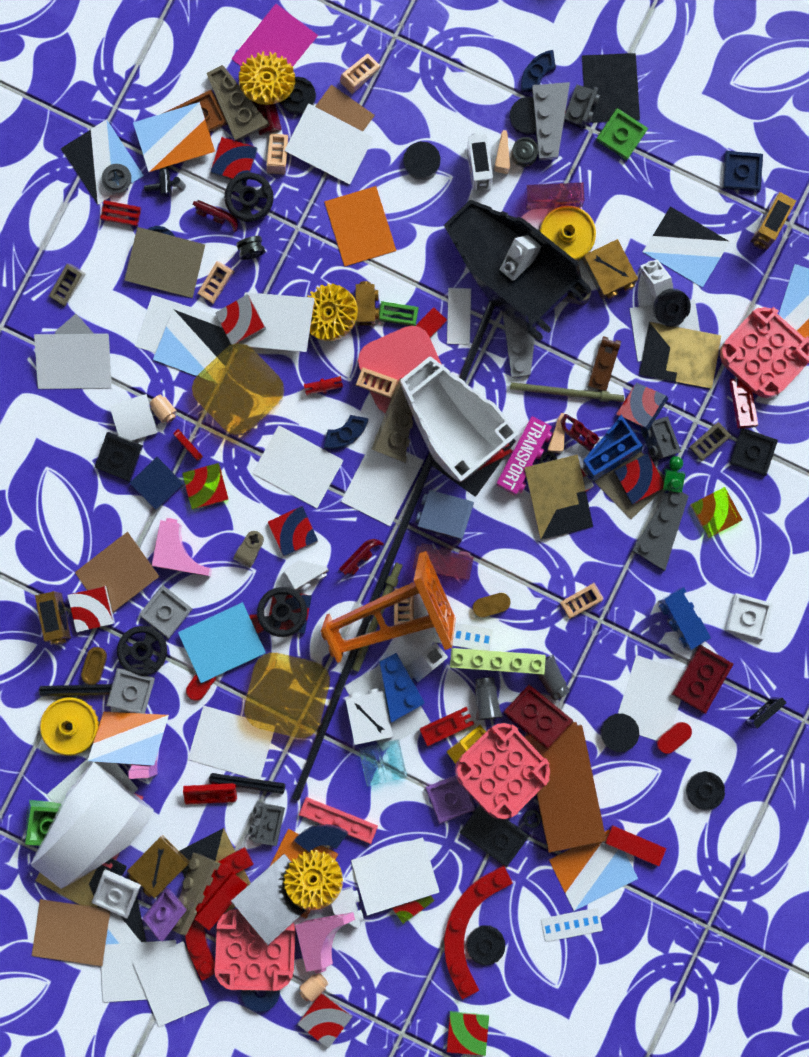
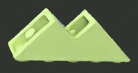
(497, 661)

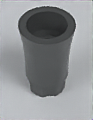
(553, 679)
(486, 699)

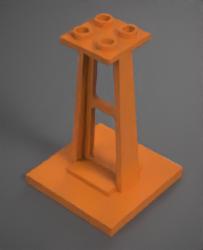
(433, 596)

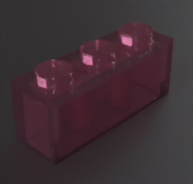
(554, 195)
(447, 563)

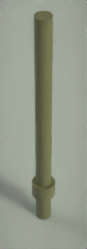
(603, 396)
(392, 582)

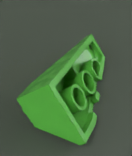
(39, 818)

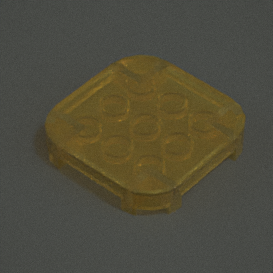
(238, 389)
(287, 695)

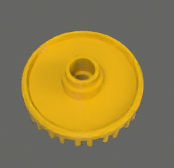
(266, 78)
(570, 220)
(332, 312)
(54, 726)
(305, 870)

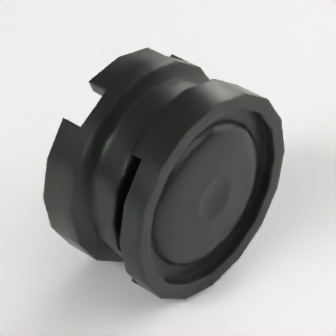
(524, 152)
(250, 248)

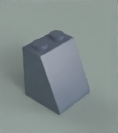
(444, 515)

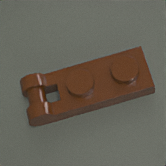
(604, 364)

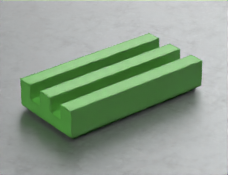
(399, 314)

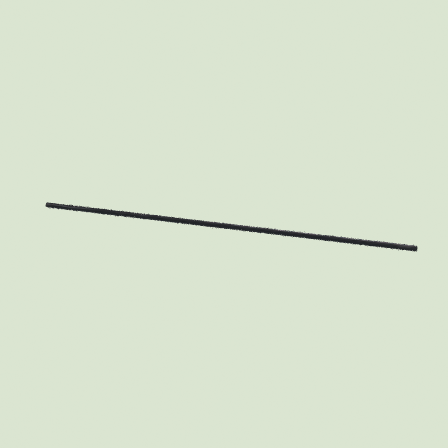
(385, 572)

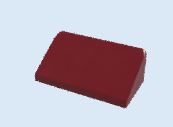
(270, 114)

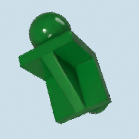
(674, 478)

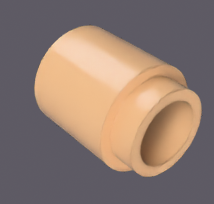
(163, 409)
(313, 987)

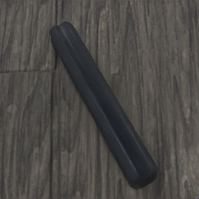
(71, 690)
(248, 783)

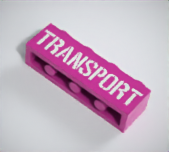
(524, 455)

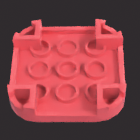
(765, 352)
(395, 357)
(502, 771)
(245, 959)

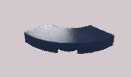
(537, 69)
(346, 434)
(321, 835)

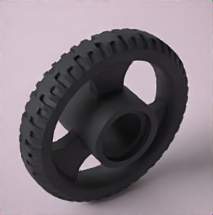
(265, 191)
(268, 622)
(151, 636)

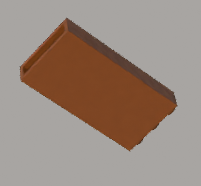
(569, 799)

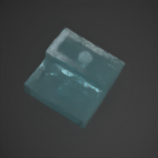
(383, 762)

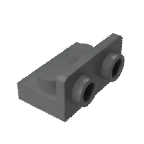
(581, 105)
(660, 439)
(266, 823)

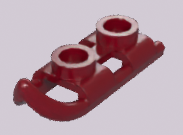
(218, 214)
(579, 429)
(362, 553)

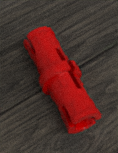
(323, 385)

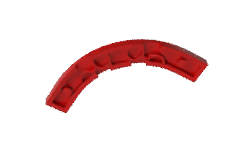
(458, 922)
(196, 935)

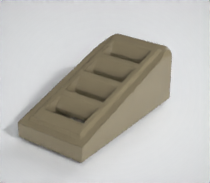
(61, 281)
(723, 431)

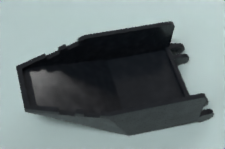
(483, 242)

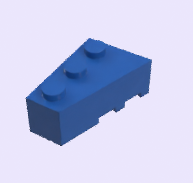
(612, 450)
(684, 619)
(399, 688)

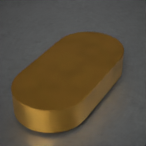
(491, 604)
(94, 665)

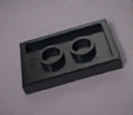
(494, 836)

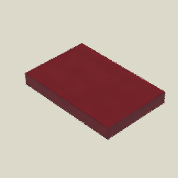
(702, 679)
(538, 717)

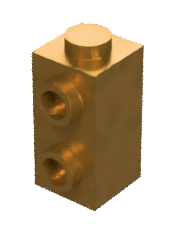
(365, 299)

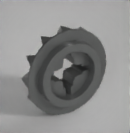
(109, 174)

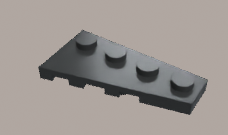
(659, 535)

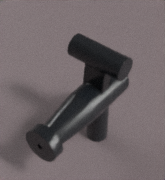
(165, 184)

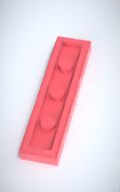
(326, 814)

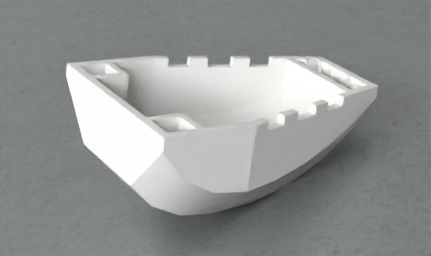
(455, 420)
(90, 827)

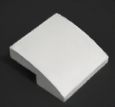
(134, 418)

